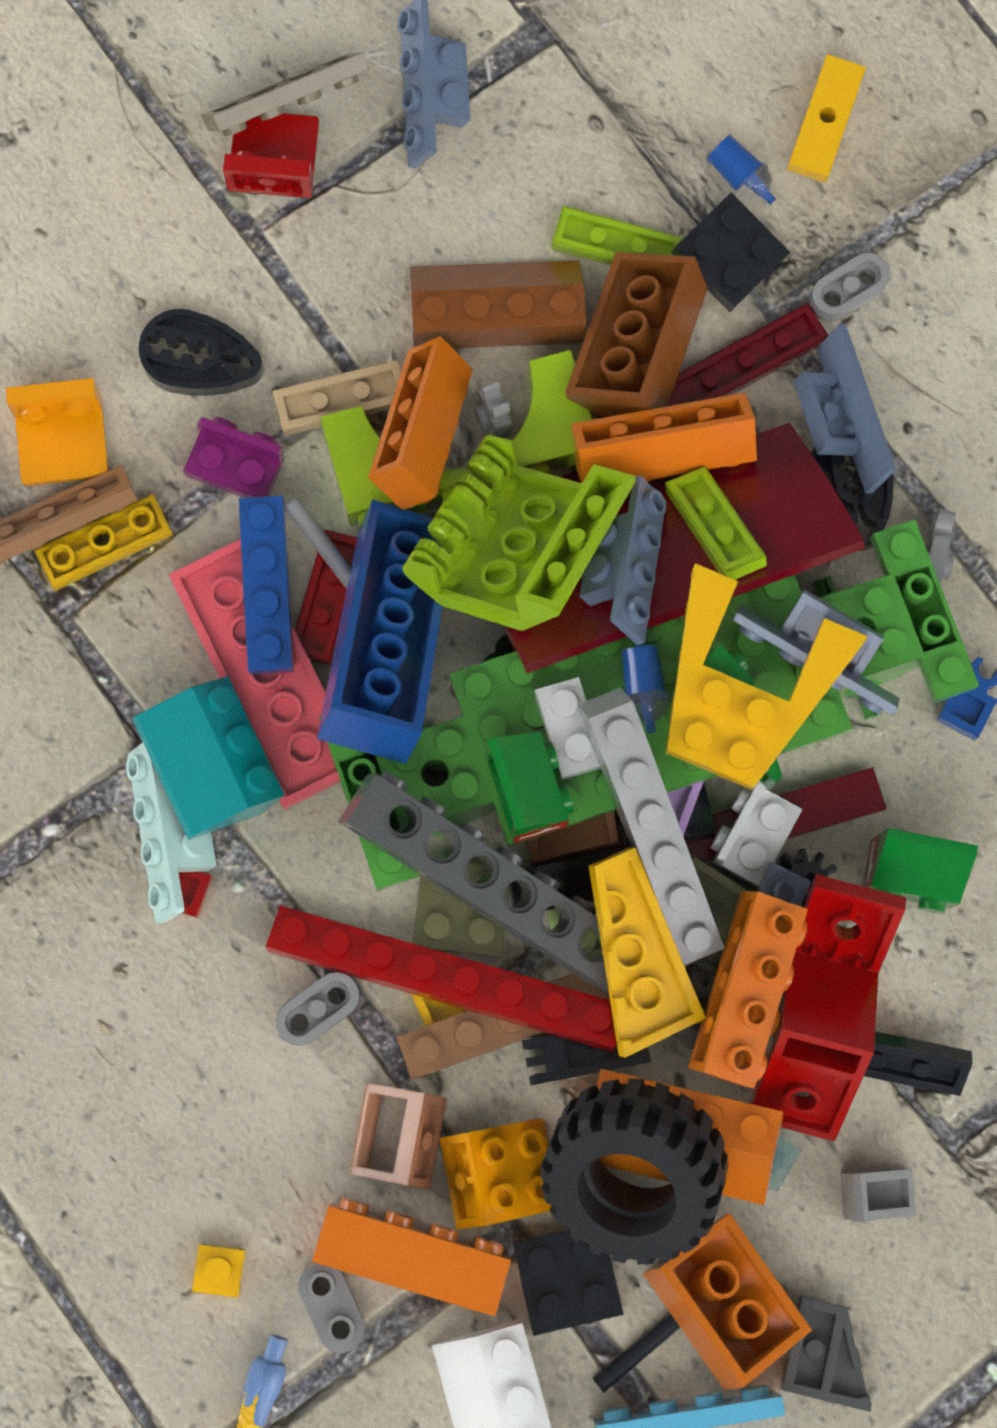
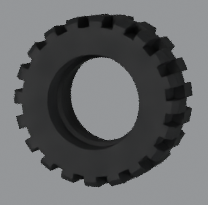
(625, 1217)

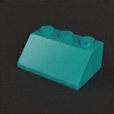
(208, 758)

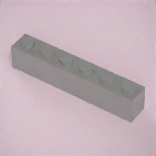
(650, 821)

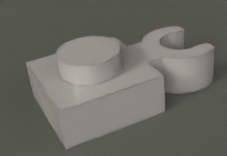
(493, 411)
(939, 543)

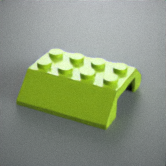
(514, 537)

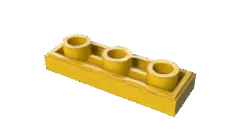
(832, 101)
(129, 531)

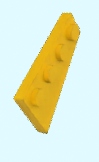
(641, 962)

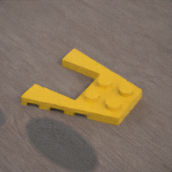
(727, 722)

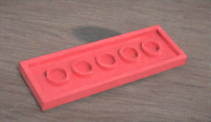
(279, 705)

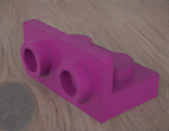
(234, 459)

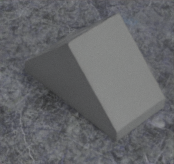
(877, 1194)

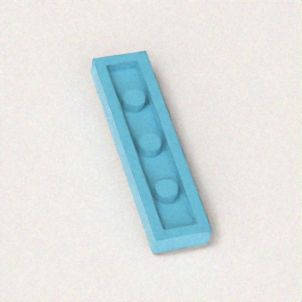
(706, 1412)

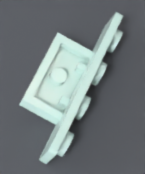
(164, 842)

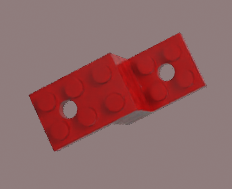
(829, 1007)

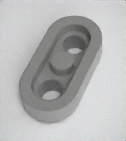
(847, 288)
(317, 1008)
(332, 1307)

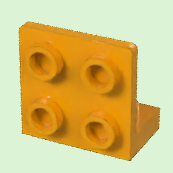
(59, 431)
(496, 1173)

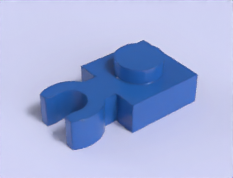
(970, 710)

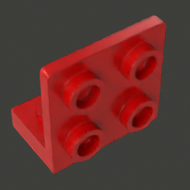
(274, 156)

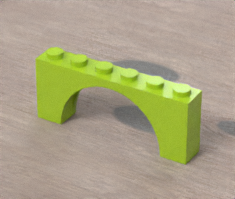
(541, 444)

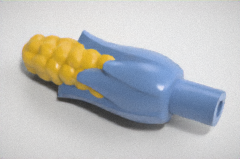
(263, 1384)

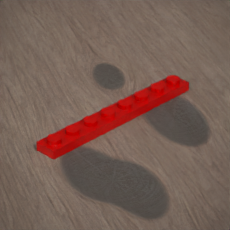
(443, 977)

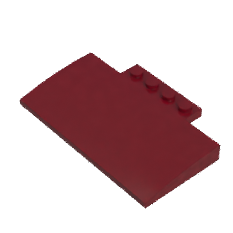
(781, 502)

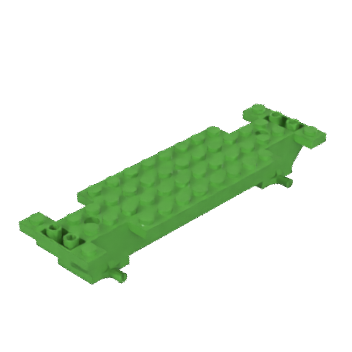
(501, 701)

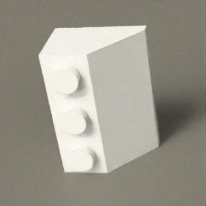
(491, 1379)

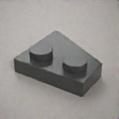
(826, 1359)

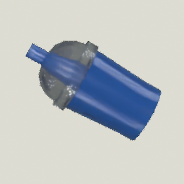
(742, 170)
(645, 683)

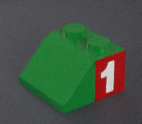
(527, 786)
(920, 868)

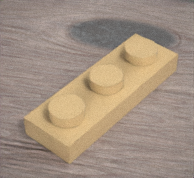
(304, 404)

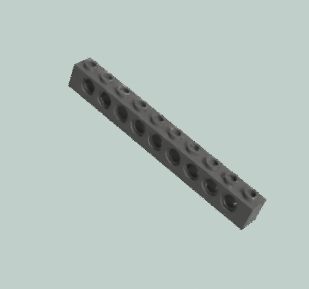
(369, 818)

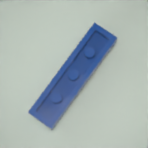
(266, 585)

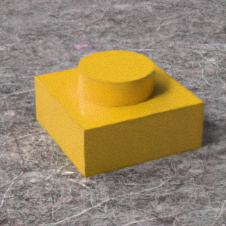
(219, 1270)

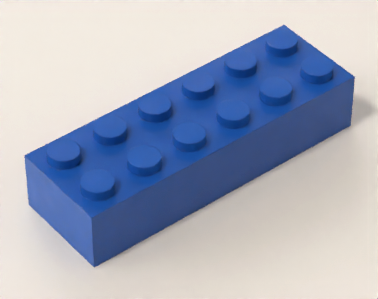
(382, 642)

